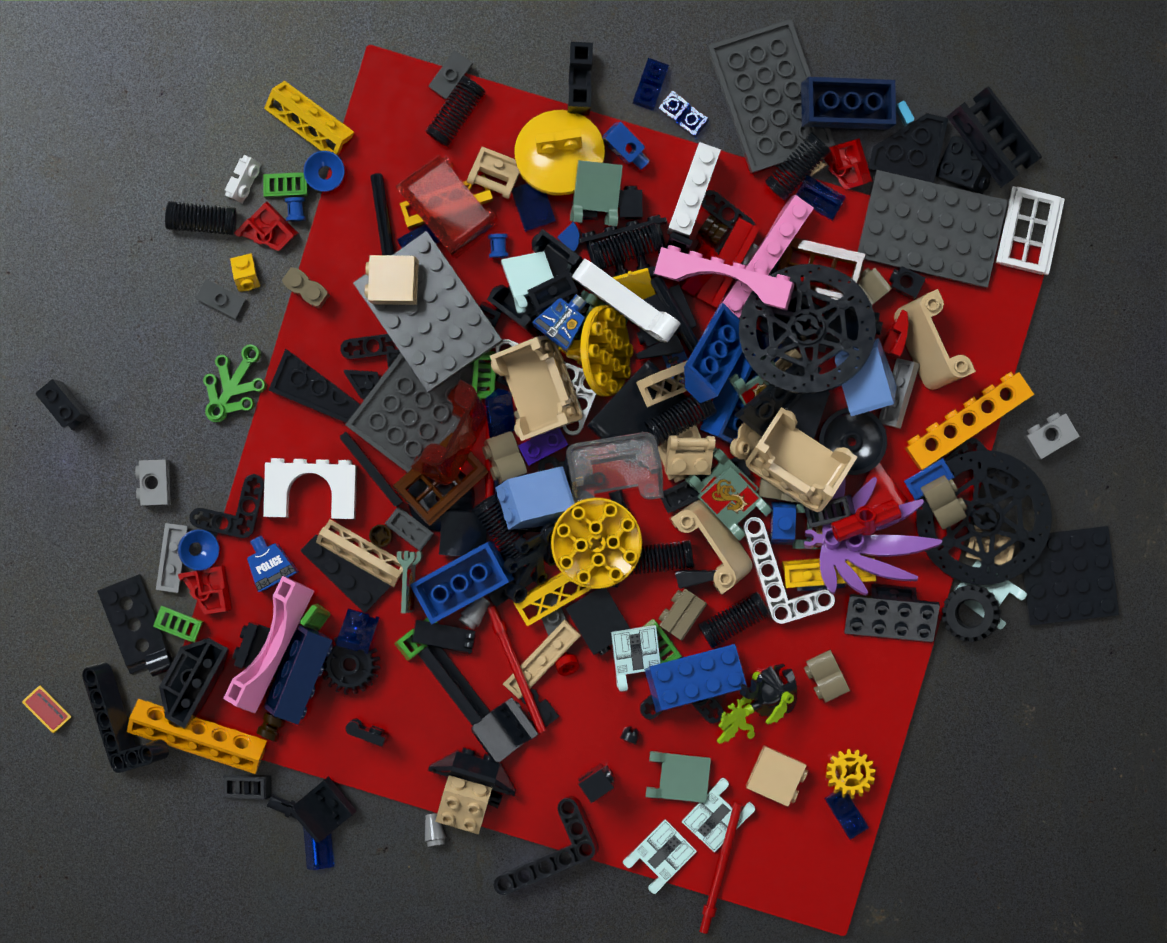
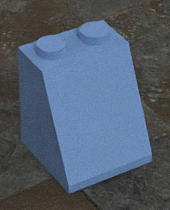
(872, 385)
(535, 498)

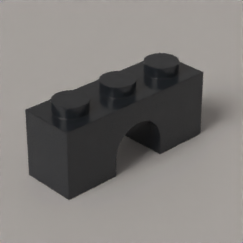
(580, 78)
(629, 204)
(597, 782)

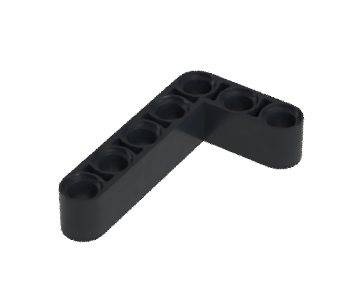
(113, 723)
(554, 858)

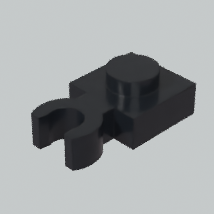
(546, 711)

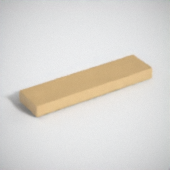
(544, 656)

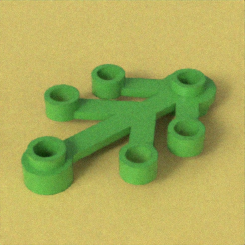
(231, 386)

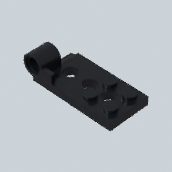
(158, 655)

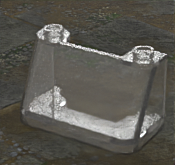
(615, 465)

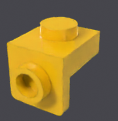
(244, 272)

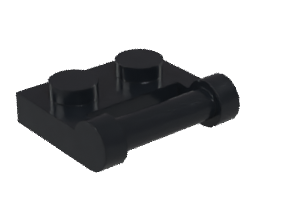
(373, 734)

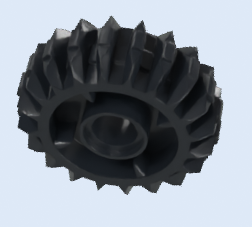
(350, 678)

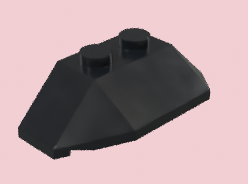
(191, 680)
(474, 768)

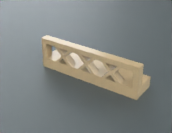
(661, 377)
(358, 555)

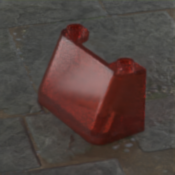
(447, 205)
(445, 463)

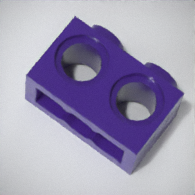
(542, 446)

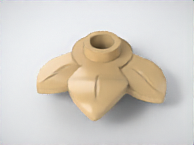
(745, 443)

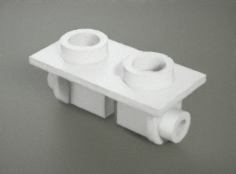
(239, 188)

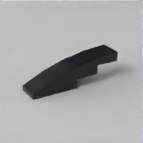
(684, 494)

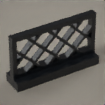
(454, 684)

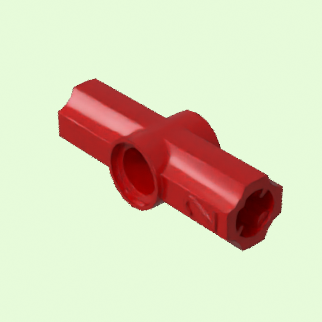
(857, 523)

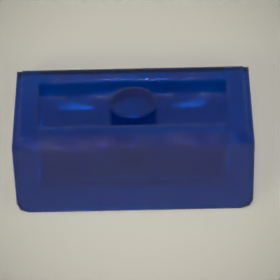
(821, 197)
(500, 412)
(318, 854)

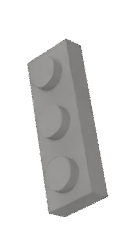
(904, 375)
(170, 563)

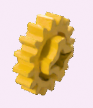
(854, 763)

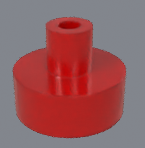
(567, 664)

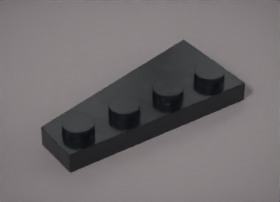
(308, 387)
(765, 405)
(353, 581)

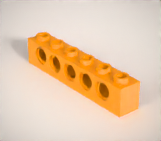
(1019, 393)
(199, 738)

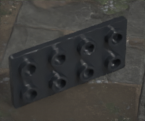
(892, 614)

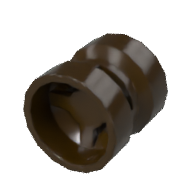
(713, 229)
(378, 534)
(269, 731)

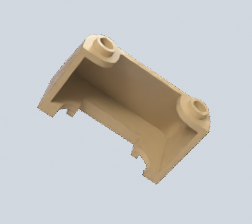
(927, 347)
(538, 386)
(799, 463)
(727, 547)

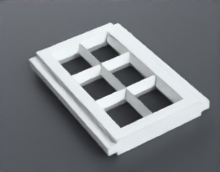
(1050, 235)

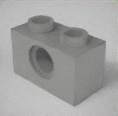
(1064, 433)
(160, 494)

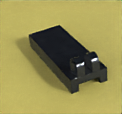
(443, 636)

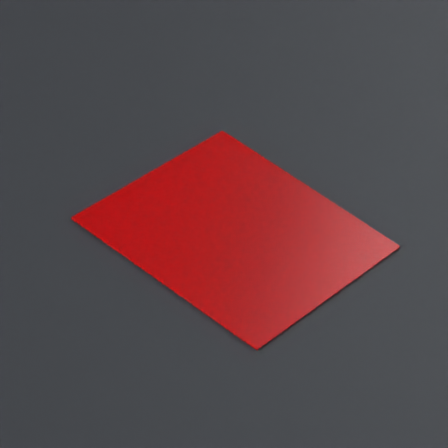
(782, 856)

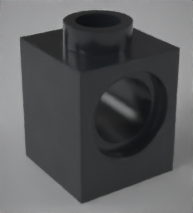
(916, 282)

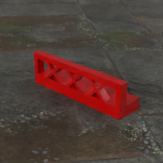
(732, 251)

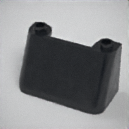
(559, 259)
(627, 409)

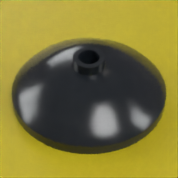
(867, 432)
(465, 502)

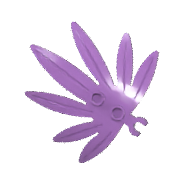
(836, 553)

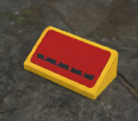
(46, 709)

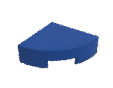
(570, 237)

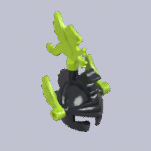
(770, 697)

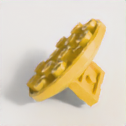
(551, 147)
(603, 350)
(596, 543)

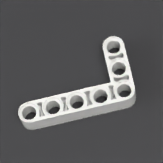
(656, 323)
(577, 382)
(775, 579)

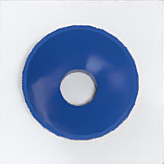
(315, 163)
(208, 553)

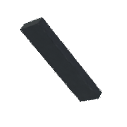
(371, 469)

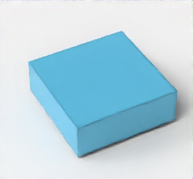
(904, 113)

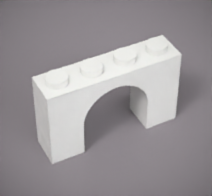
(694, 190)
(281, 475)

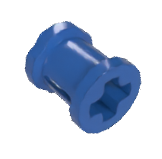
(295, 209)
(498, 245)

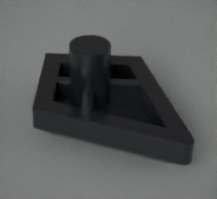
(362, 381)

